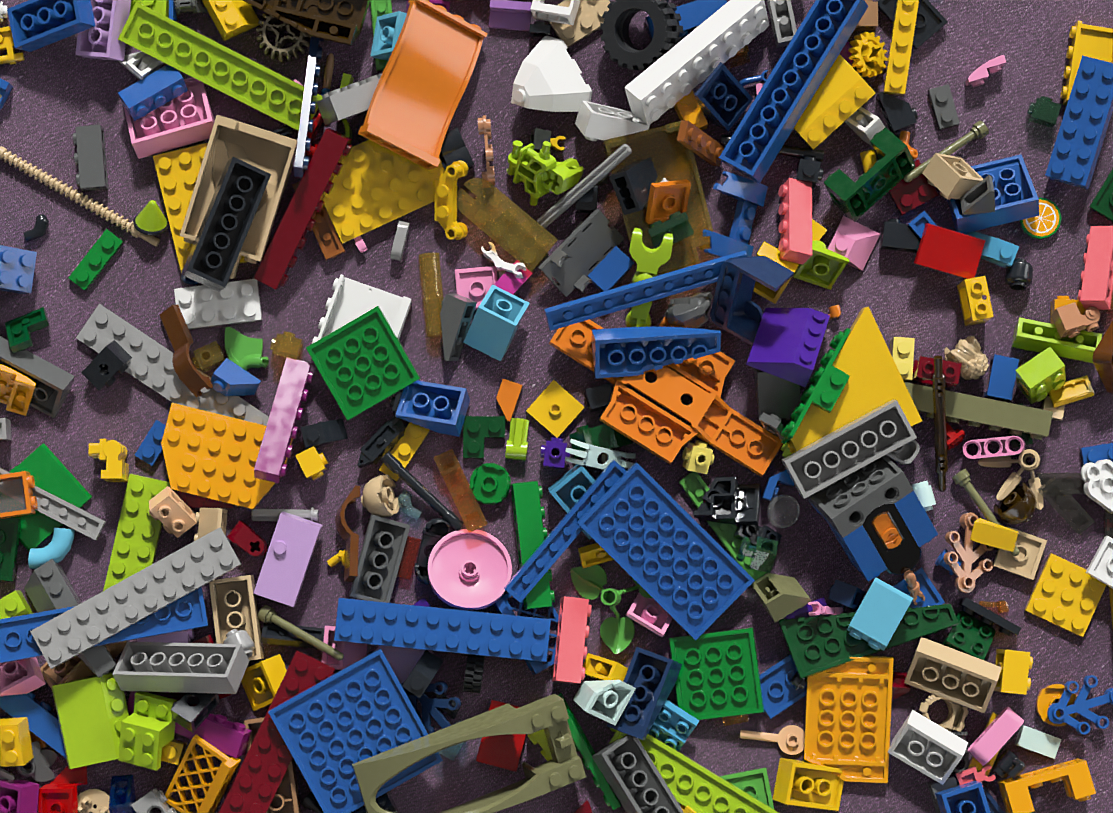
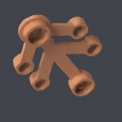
(484, 127)
(966, 555)

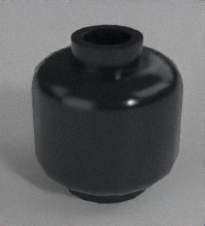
(1019, 274)

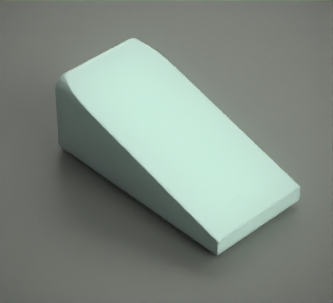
(1038, 741)

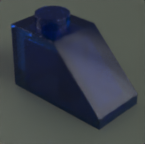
(122, 794)

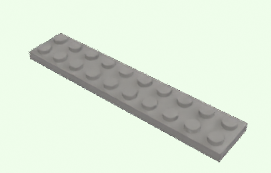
(154, 367)
(135, 598)

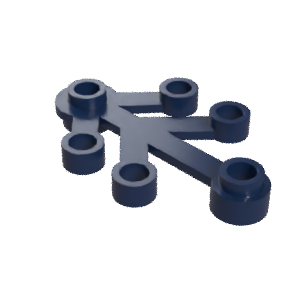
(429, 705)

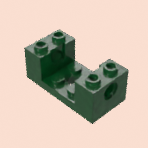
(892, 166)

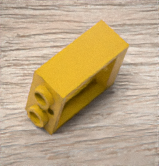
(973, 307)

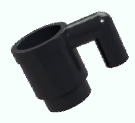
(1008, 765)

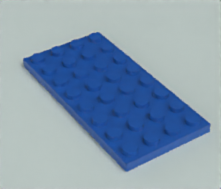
(665, 551)

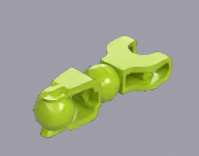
(647, 262)

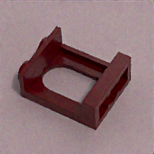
(924, 370)

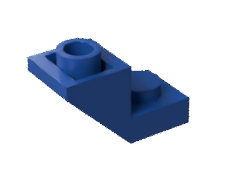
(771, 488)

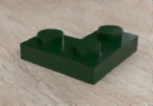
(20, 328)
(476, 429)

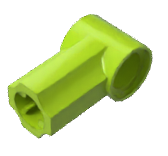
(517, 444)

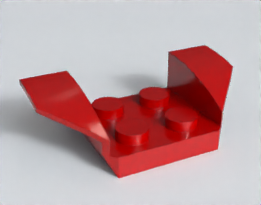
(61, 793)

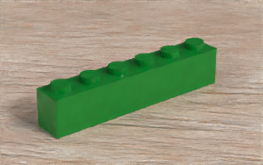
(529, 536)

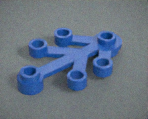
(1080, 706)

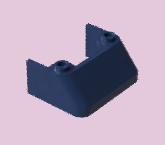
(732, 299)

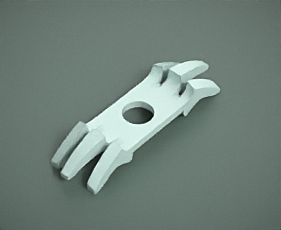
(591, 454)

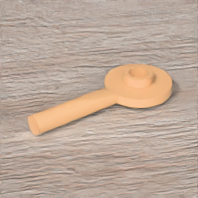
(789, 739)

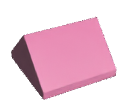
(649, 614)

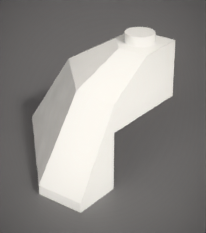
(550, 79)

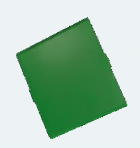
(55, 479)

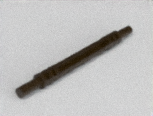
(940, 433)

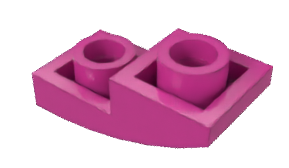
(510, 283)

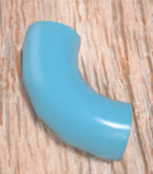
(56, 550)

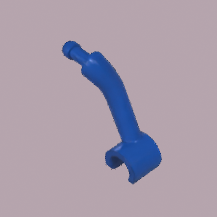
(749, 80)

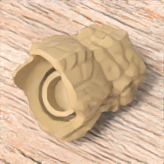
(969, 354)

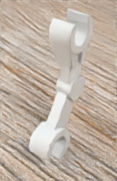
(500, 264)

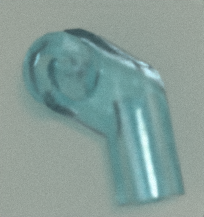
(406, 506)

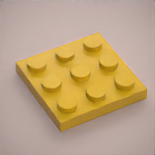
(1065, 595)

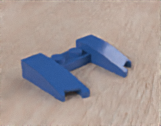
(749, 196)

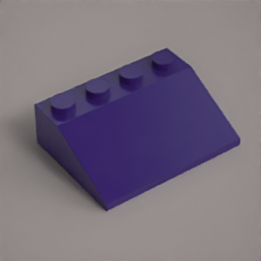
(788, 343)

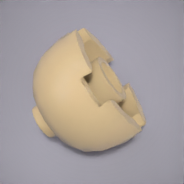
(379, 496)

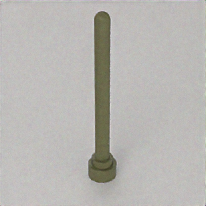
(978, 130)
(962, 478)
(268, 615)

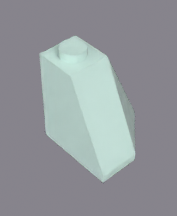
(604, 698)

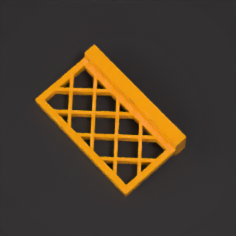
(217, 787)

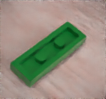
(96, 260)

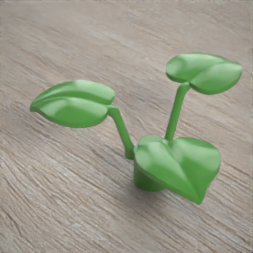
(617, 631)

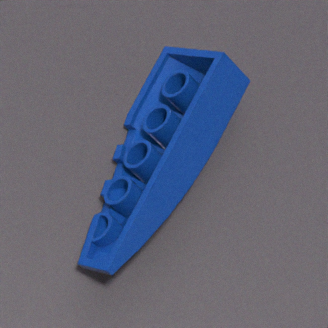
(640, 349)

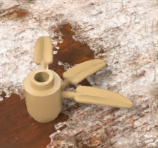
(1014, 479)

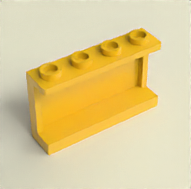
(1089, 42)

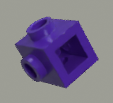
(554, 461)

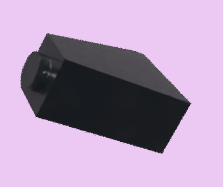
(633, 184)

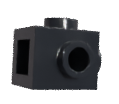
(809, 170)

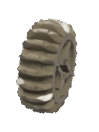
(280, 42)

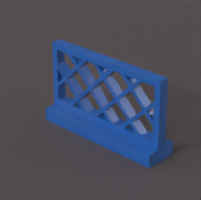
(503, 607)

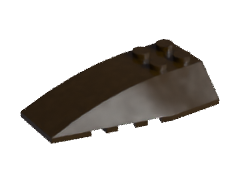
(324, 19)

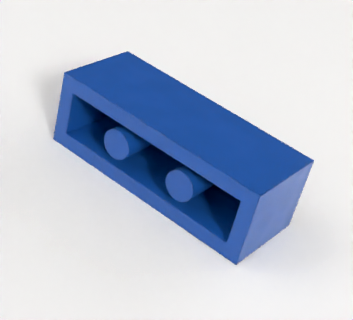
(152, 91)

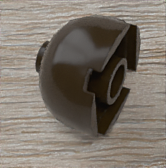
(1017, 506)

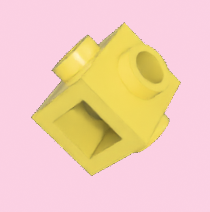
(697, 457)

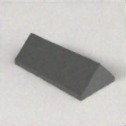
(379, 559)

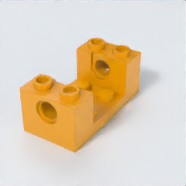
(1075, 778)

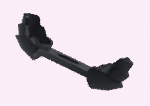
(432, 533)

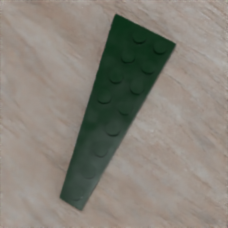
(826, 643)

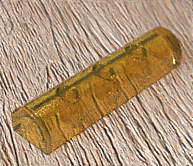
(432, 292)

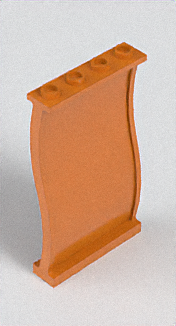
(423, 83)

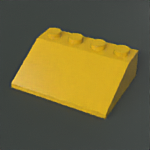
(833, 103)

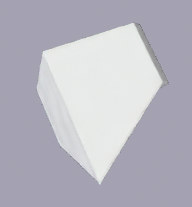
(141, 64)

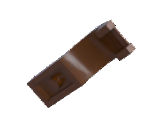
(181, 341)
(351, 538)

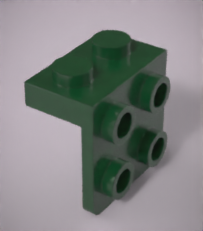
(970, 636)

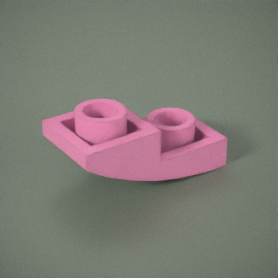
(981, 74)

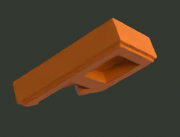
(508, 397)

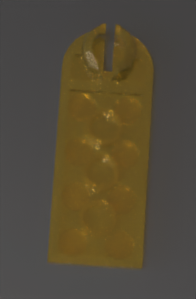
(505, 222)

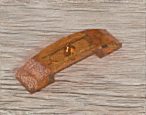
(460, 490)

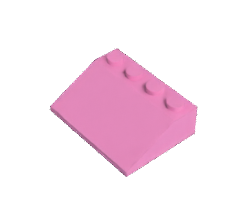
(174, 124)

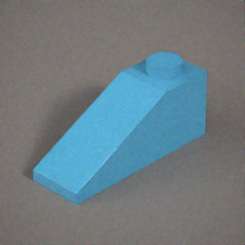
(996, 250)

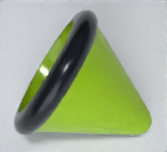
(151, 220)

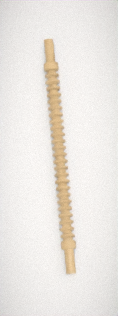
(74, 195)

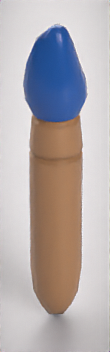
(328, 74)

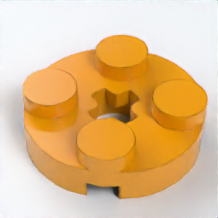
(1047, 697)

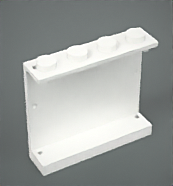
(355, 299)

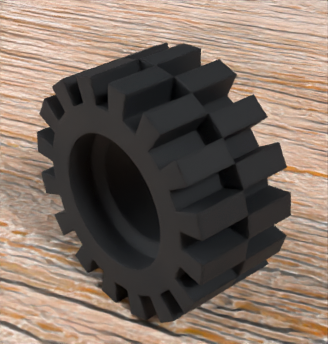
(474, 673)

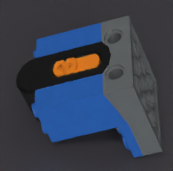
(876, 518)

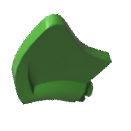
(244, 350)

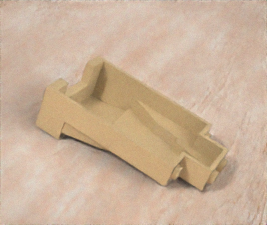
(258, 148)

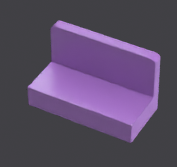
(510, 15)

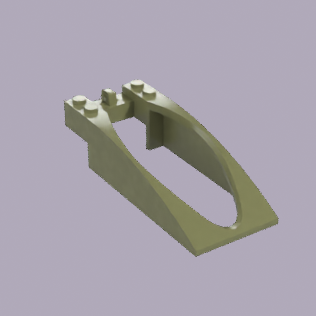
(544, 714)

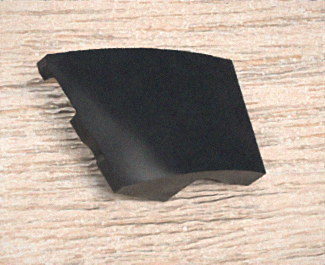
(730, 502)

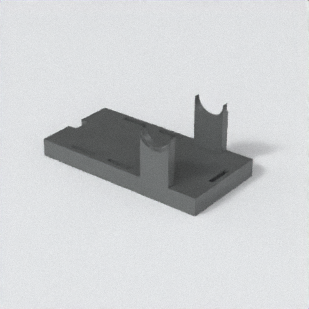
(581, 253)

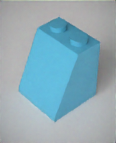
(386, 34)
(496, 322)
(879, 614)

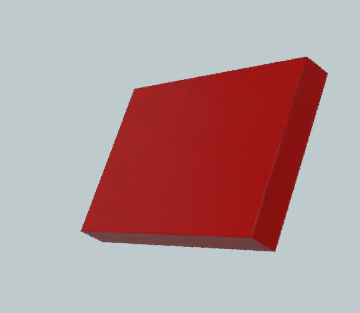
(949, 251)
(501, 750)

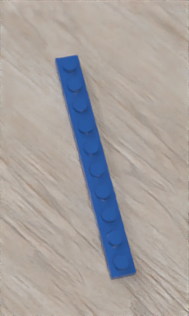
(636, 293)

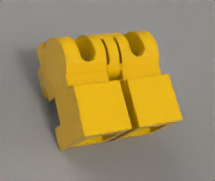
(114, 456)

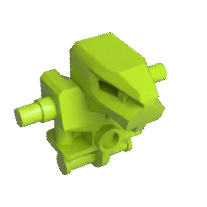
(541, 171)

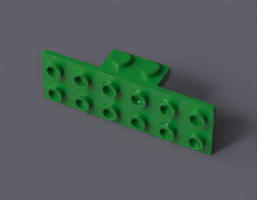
(825, 387)

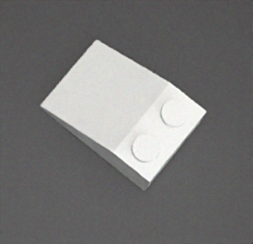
(606, 122)

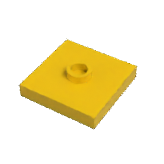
(555, 409)

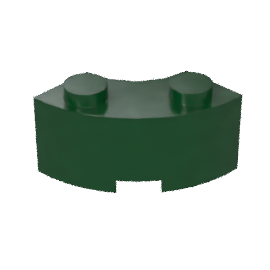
(599, 436)

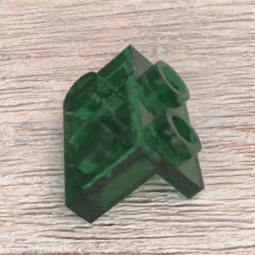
(677, 225)

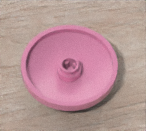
(469, 569)

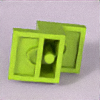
(147, 730)

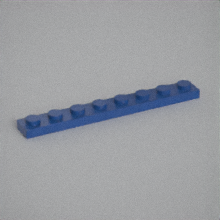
(561, 535)

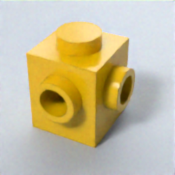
(312, 463)

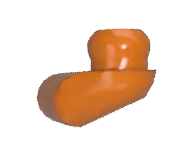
(904, 137)

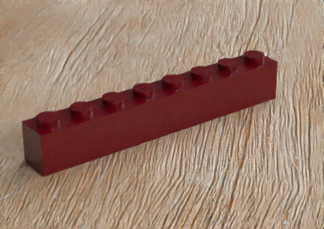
(303, 208)

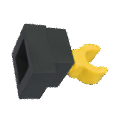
(538, 136)

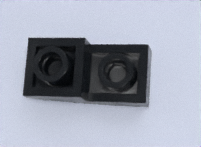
(753, 531)

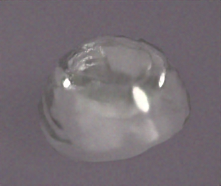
(783, 511)

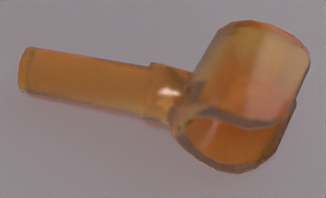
(1002, 606)

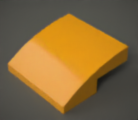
(15, 390)

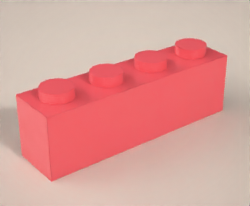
(795, 221)
(1098, 272)
(571, 640)

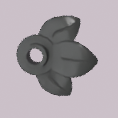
(40, 764)

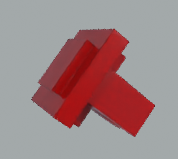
(954, 437)

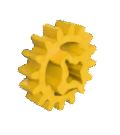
(868, 54)

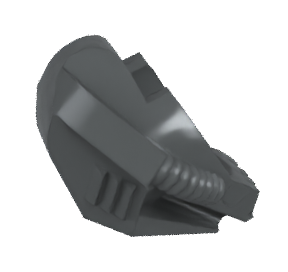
(689, 311)

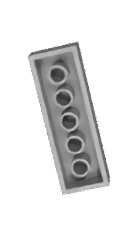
(849, 448)
(181, 667)

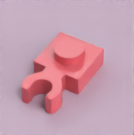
(972, 775)

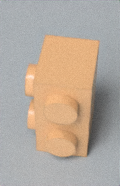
(172, 512)

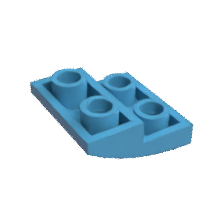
(673, 725)

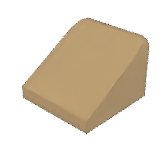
(1058, 412)

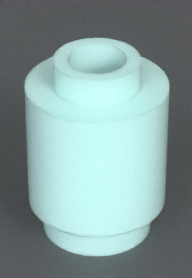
(924, 494)

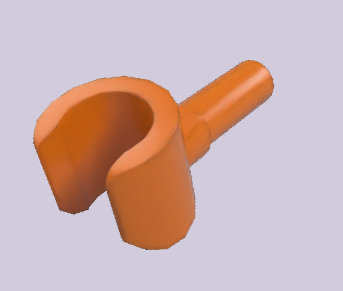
(835, 311)

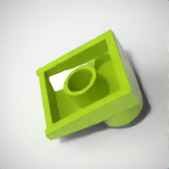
(822, 267)

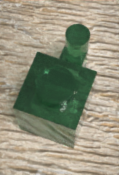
(761, 554)

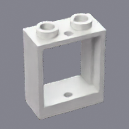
(555, 13)

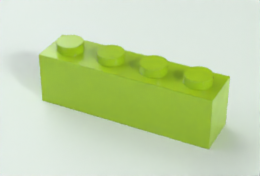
(1039, 336)

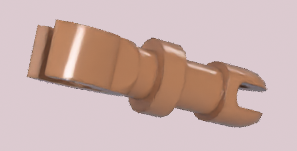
(913, 586)

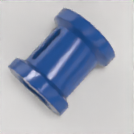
(940, 561)

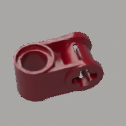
(245, 537)

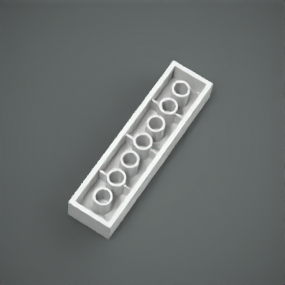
(695, 58)

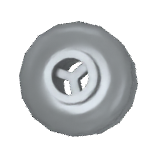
(240, 637)

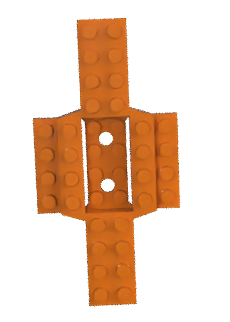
(660, 431)

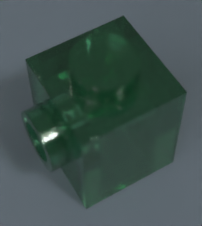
(1043, 111)

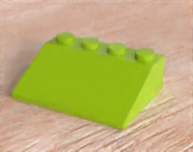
(90, 718)

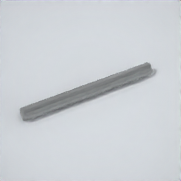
(585, 185)

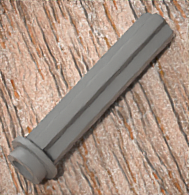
(273, 514)

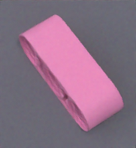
(983, 446)
(995, 735)

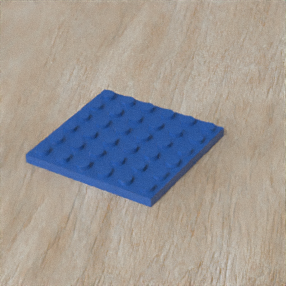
(348, 721)

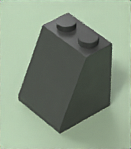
(775, 395)

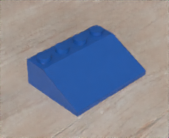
(1013, 196)

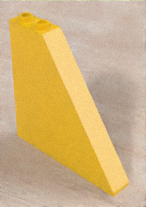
(871, 384)

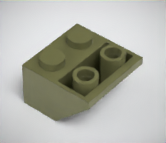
(780, 595)

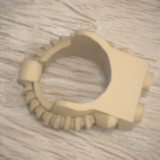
(955, 717)

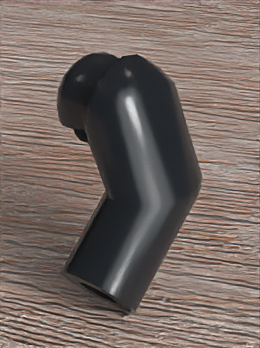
(40, 228)

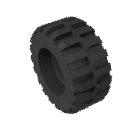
(617, 32)

